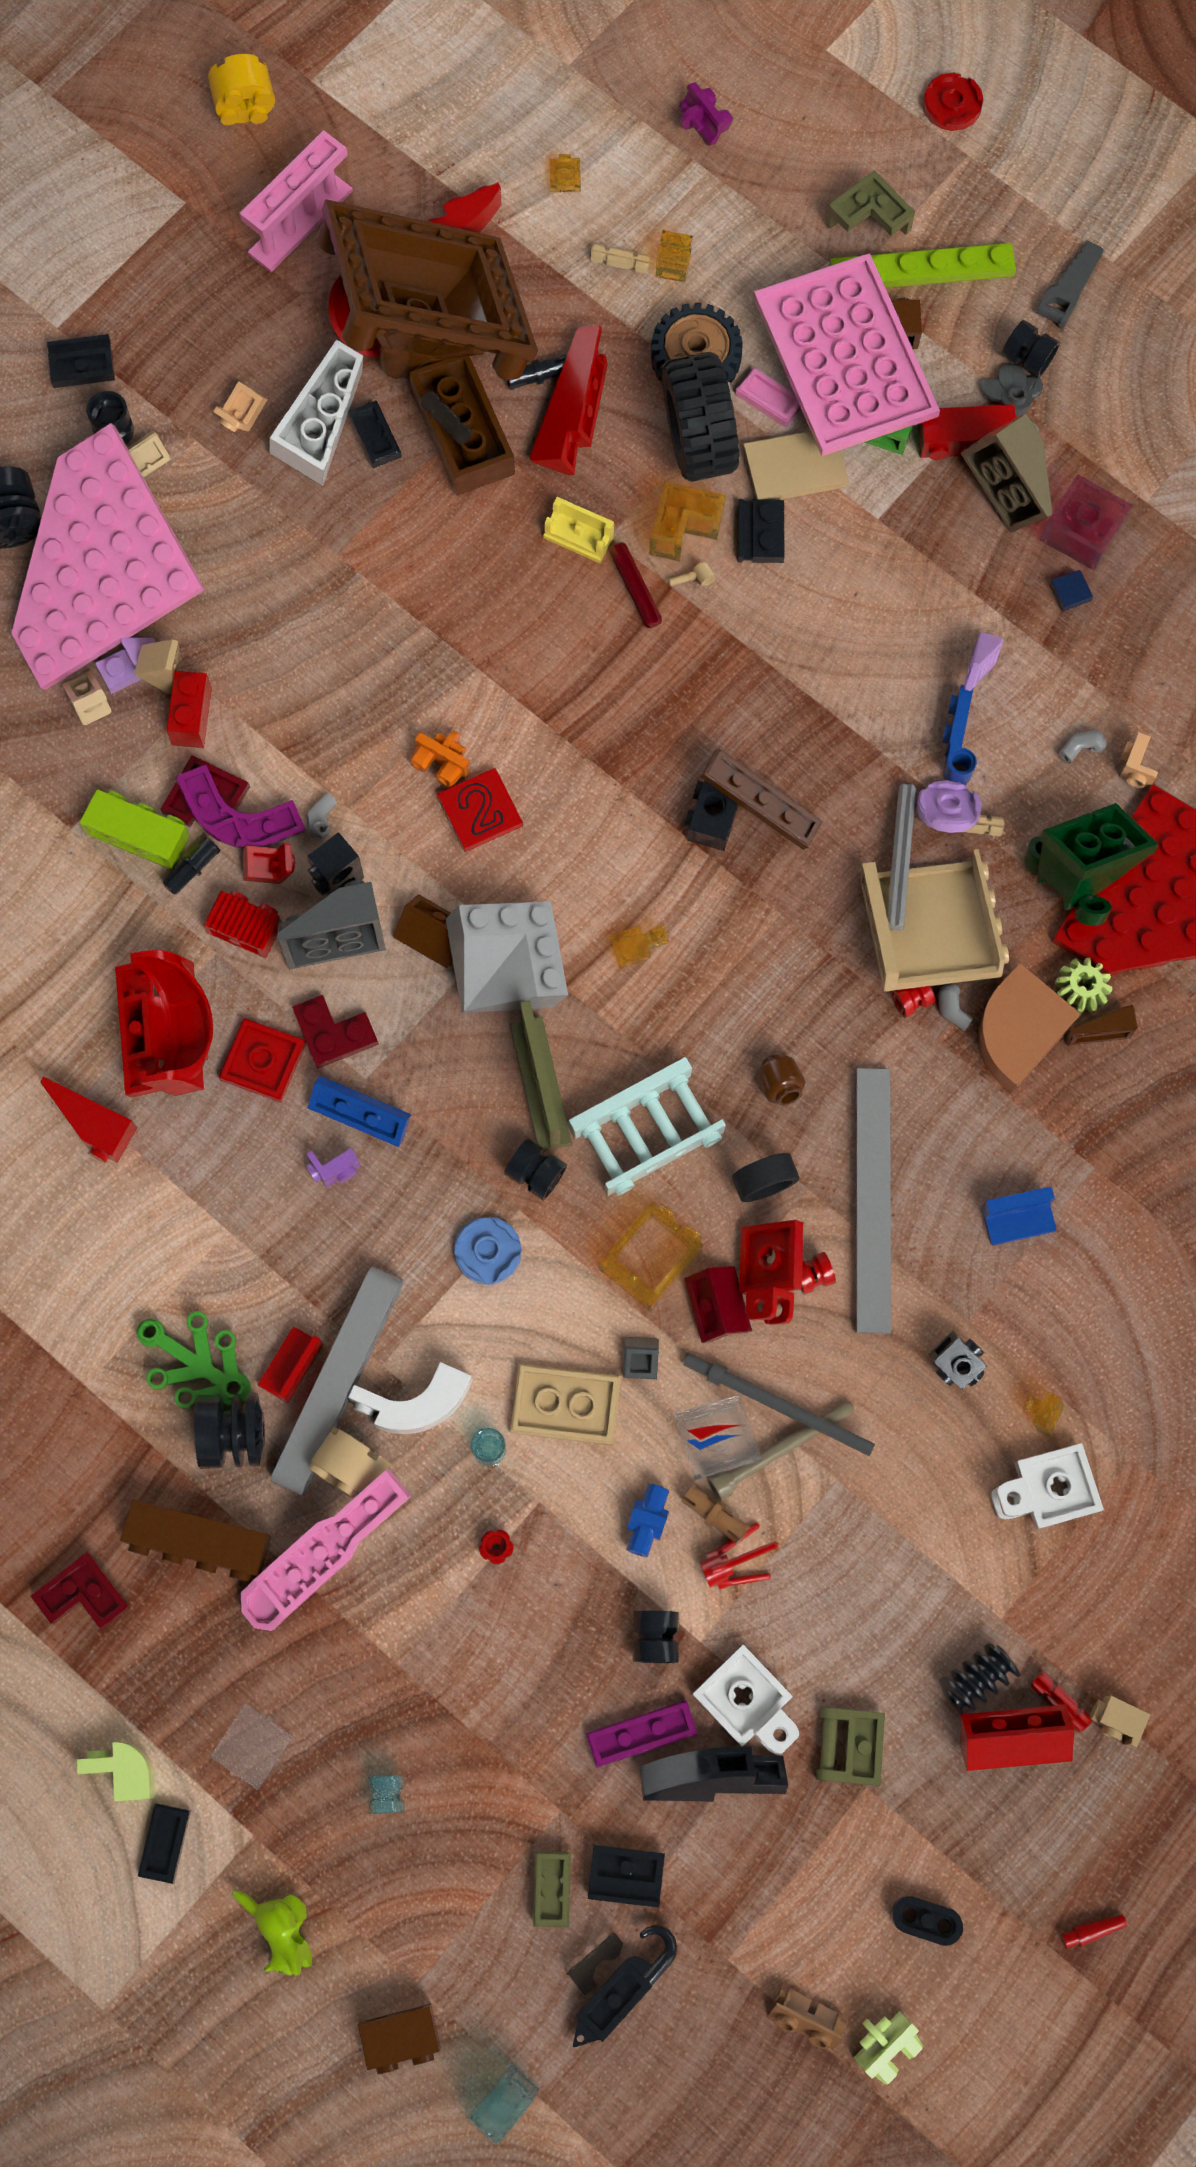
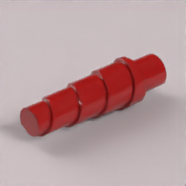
(1093, 1931)

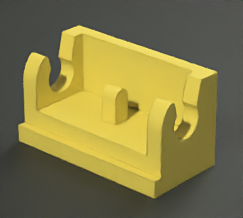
(579, 530)

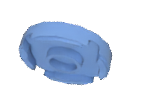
(487, 1251)

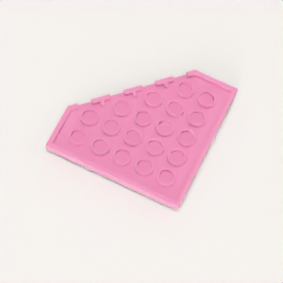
(98, 562)

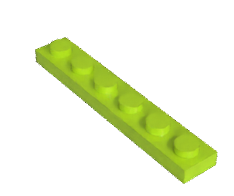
(943, 265)

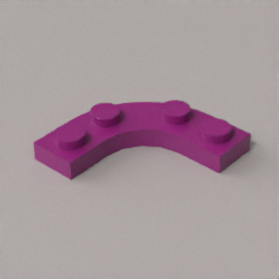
(235, 827)

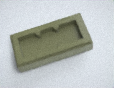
(551, 1889)

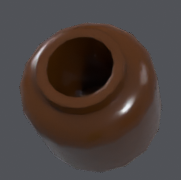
(780, 1080)

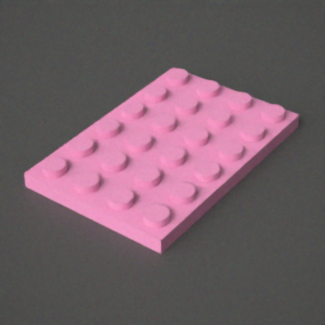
(846, 354)

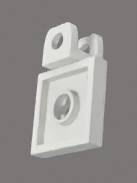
(1034, 1495)
(761, 1715)

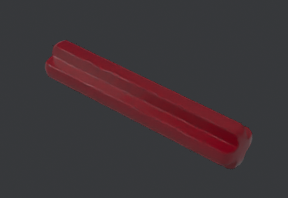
(636, 585)

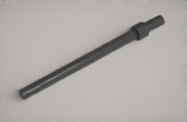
(718, 1375)

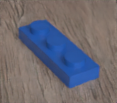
(359, 1111)

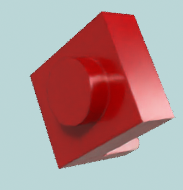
(268, 864)

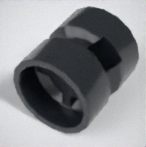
(1030, 348)
(111, 408)
(534, 1168)
(656, 1637)

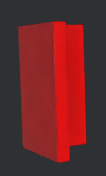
(290, 1364)

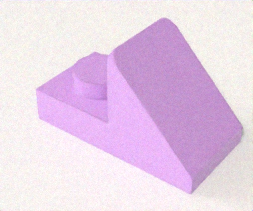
(120, 667)

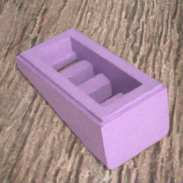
(982, 658)

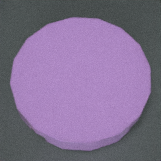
(948, 806)

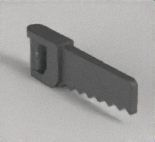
(1070, 285)

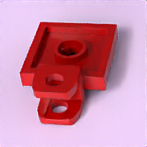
(768, 1281)

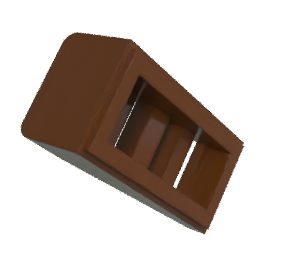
(1109, 1027)

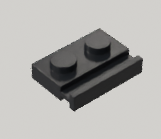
(81, 361)
(761, 531)
(626, 1876)

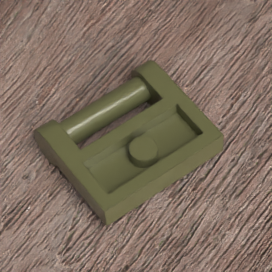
(863, 1746)

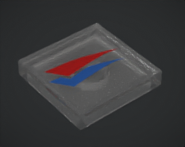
(717, 1437)

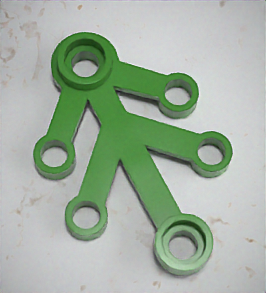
(198, 1364)

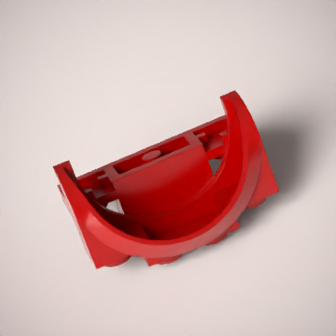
(165, 1029)

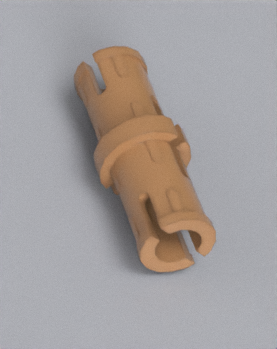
(715, 1514)

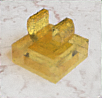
(565, 174)
(1044, 1413)

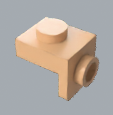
(241, 408)
(1132, 771)

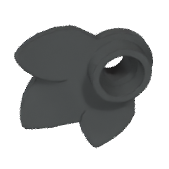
(1013, 388)

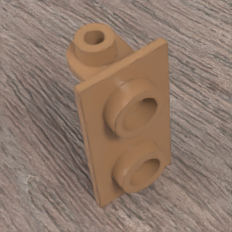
(792, 2015)

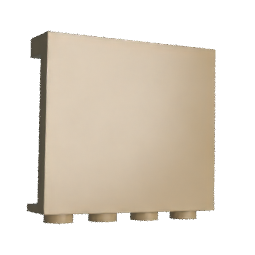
(946, 929)

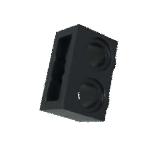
(334, 865)

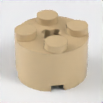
(346, 1463)

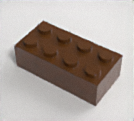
(487, 453)

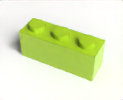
(135, 828)

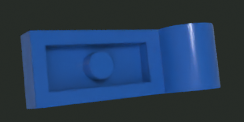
(953, 737)

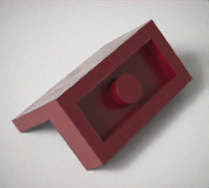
(717, 1303)

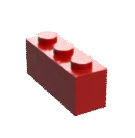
(960, 428)
(1016, 1737)

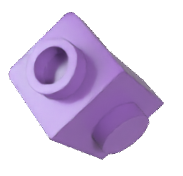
(339, 1169)

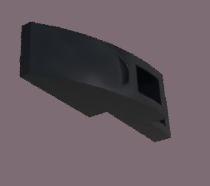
(712, 1771)

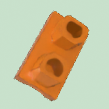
(443, 751)

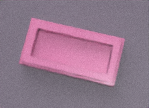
(769, 397)

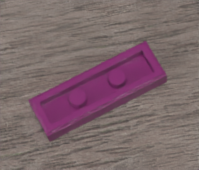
(641, 1733)

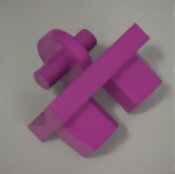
(702, 115)

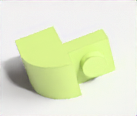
(130, 1767)

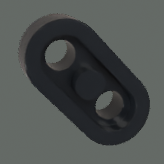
(926, 1920)

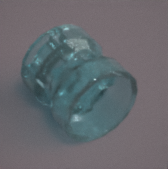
(486, 1441)
(386, 1794)

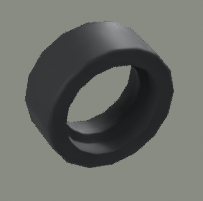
(765, 1177)

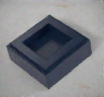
(1071, 590)

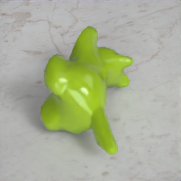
(280, 1924)

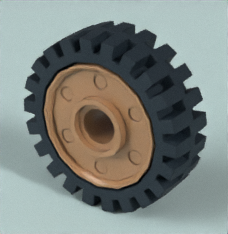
(697, 330)

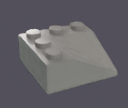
(506, 956)

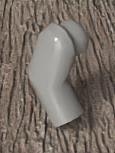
(1087, 739)
(317, 816)
(949, 1006)

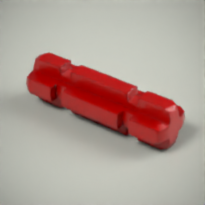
(1057, 1696)

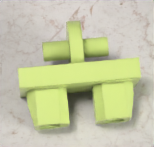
(884, 2043)

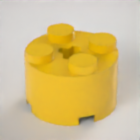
(241, 90)

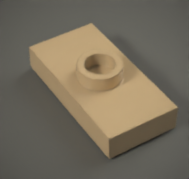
(149, 453)

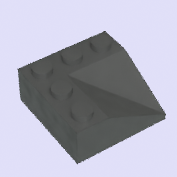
(333, 929)

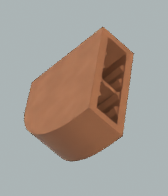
(1021, 1025)

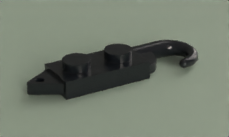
(623, 1990)

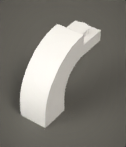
(421, 1413)

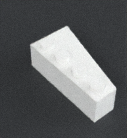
(317, 417)

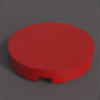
(952, 101)

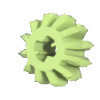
(1087, 976)

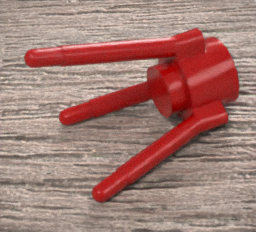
(718, 1568)

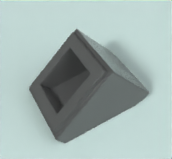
(641, 1358)

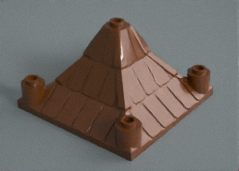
(425, 291)

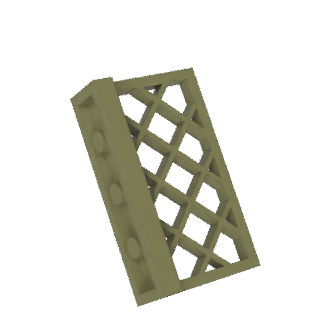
(540, 1080)

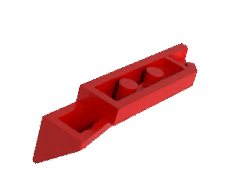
(573, 405)

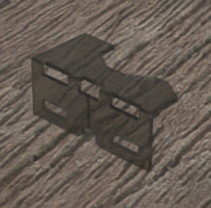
(583, 1971)

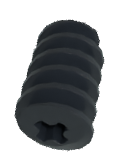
(978, 1677)

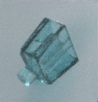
(503, 2105)

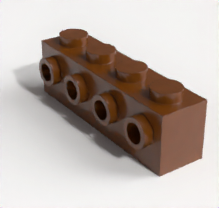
(196, 1539)

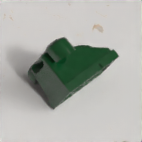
(1087, 857)

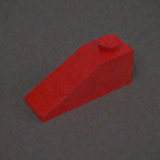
(97, 1126)

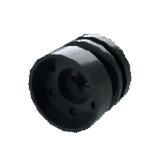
(18, 509)
(228, 1430)

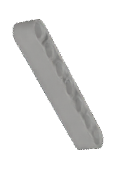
(337, 1378)

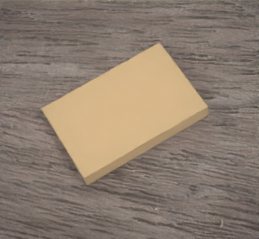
(792, 467)
(565, 1404)

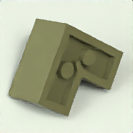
(874, 198)

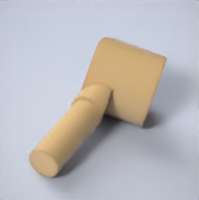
(701, 572)

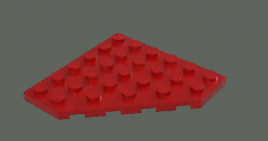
(1151, 903)

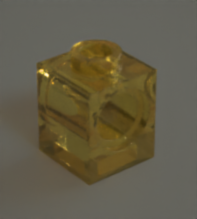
(674, 256)

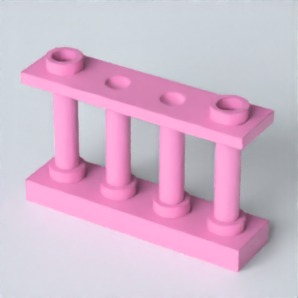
(294, 201)

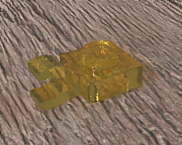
(633, 946)

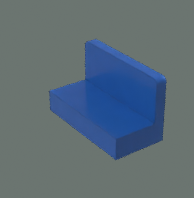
(1019, 1216)

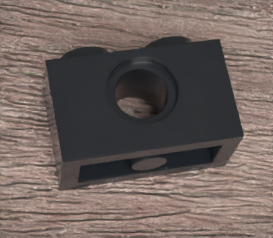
(708, 828)

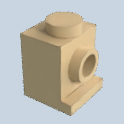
(1120, 1720)

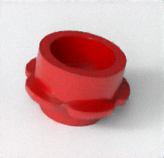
(501, 1538)

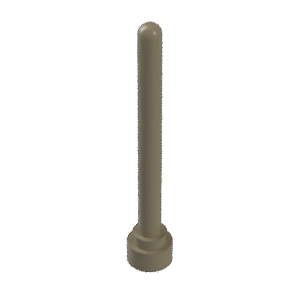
(725, 1482)

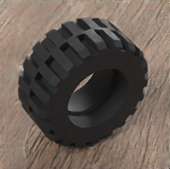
(700, 416)

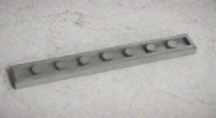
(873, 1202)

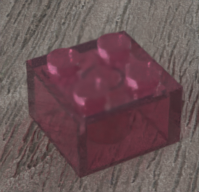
(1086, 522)

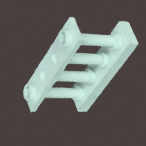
(647, 1094)

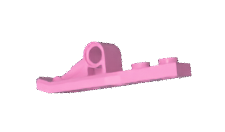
(319, 1554)

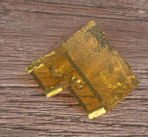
(684, 512)

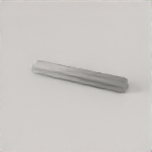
(901, 856)

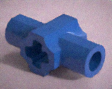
(647, 1520)

